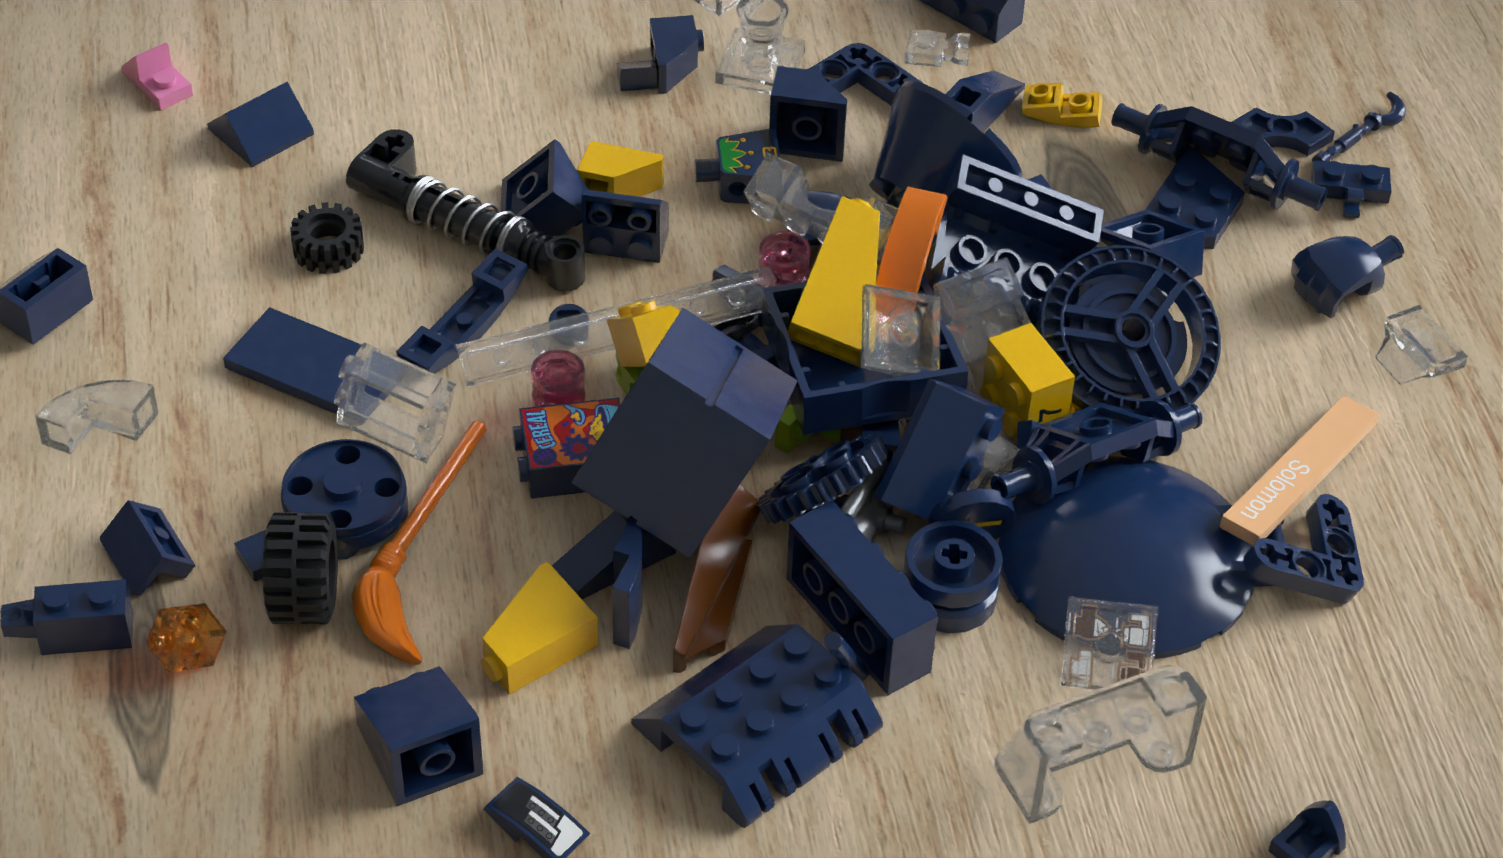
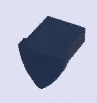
(1313, 834)

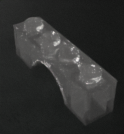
(781, 193)

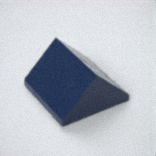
(263, 125)

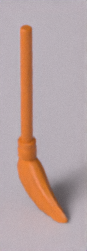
(375, 592)

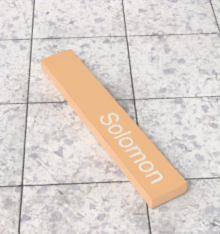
(1299, 471)

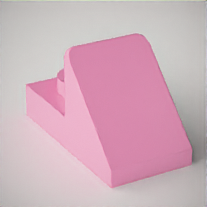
(157, 77)

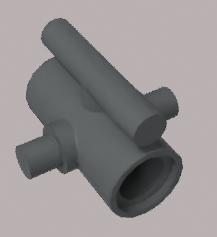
(868, 511)

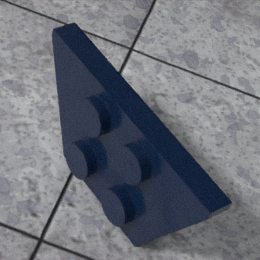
(1199, 196)

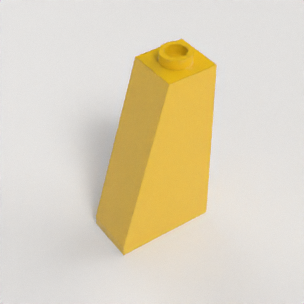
(831, 302)

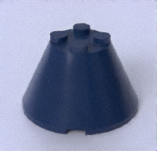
(926, 140)

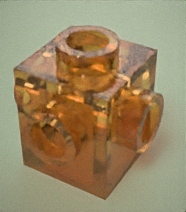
(186, 637)

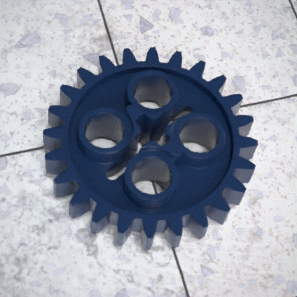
(822, 478)

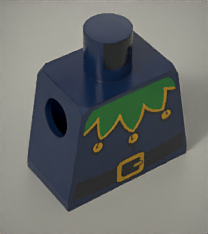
(736, 162)

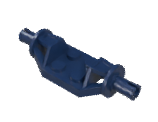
(1217, 136)
(1062, 447)

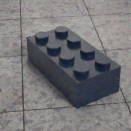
(861, 596)

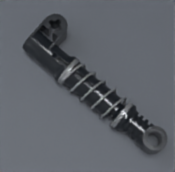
(387, 175)

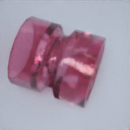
(787, 256)
(557, 378)

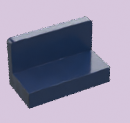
(143, 545)

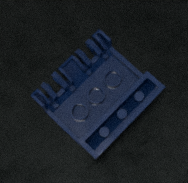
(1007, 216)
(765, 712)

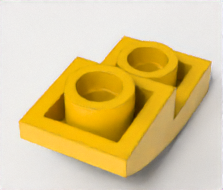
(1051, 105)

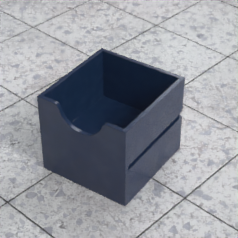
(686, 433)

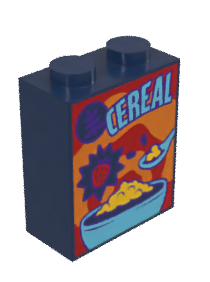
(558, 443)

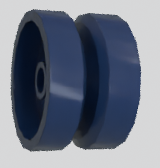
(956, 571)

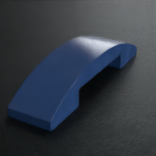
(470, 316)

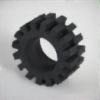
(332, 252)

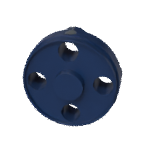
(352, 483)

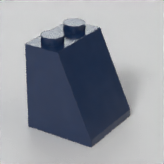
(420, 734)

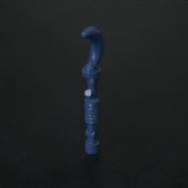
(1372, 121)

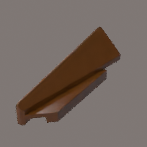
(716, 582)

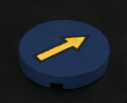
(978, 507)

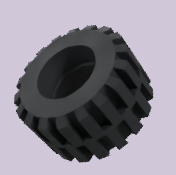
(300, 568)

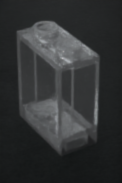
(384, 421)

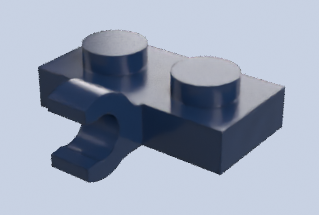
(1353, 183)

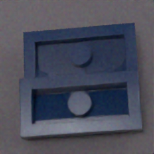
(627, 587)

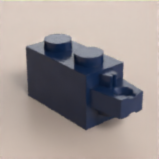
(73, 617)

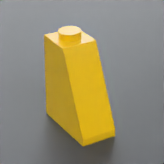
(538, 631)

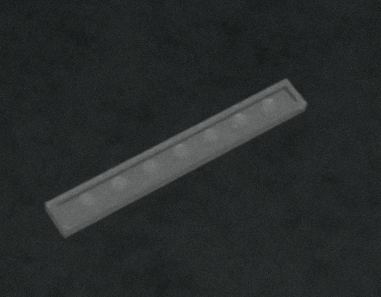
(589, 332)

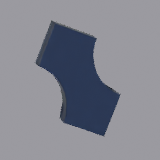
(1295, 132)

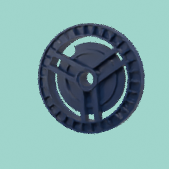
(1096, 324)

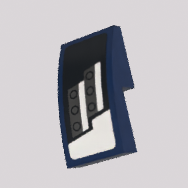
(537, 819)

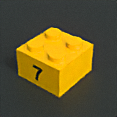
(1026, 378)

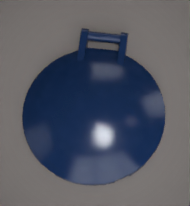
(1134, 539)

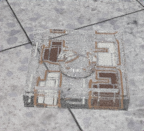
(1106, 642)

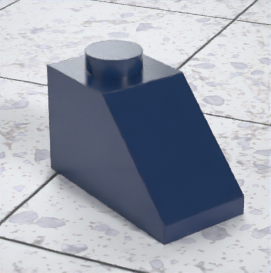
(674, 49)

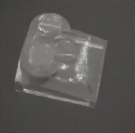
(899, 331)

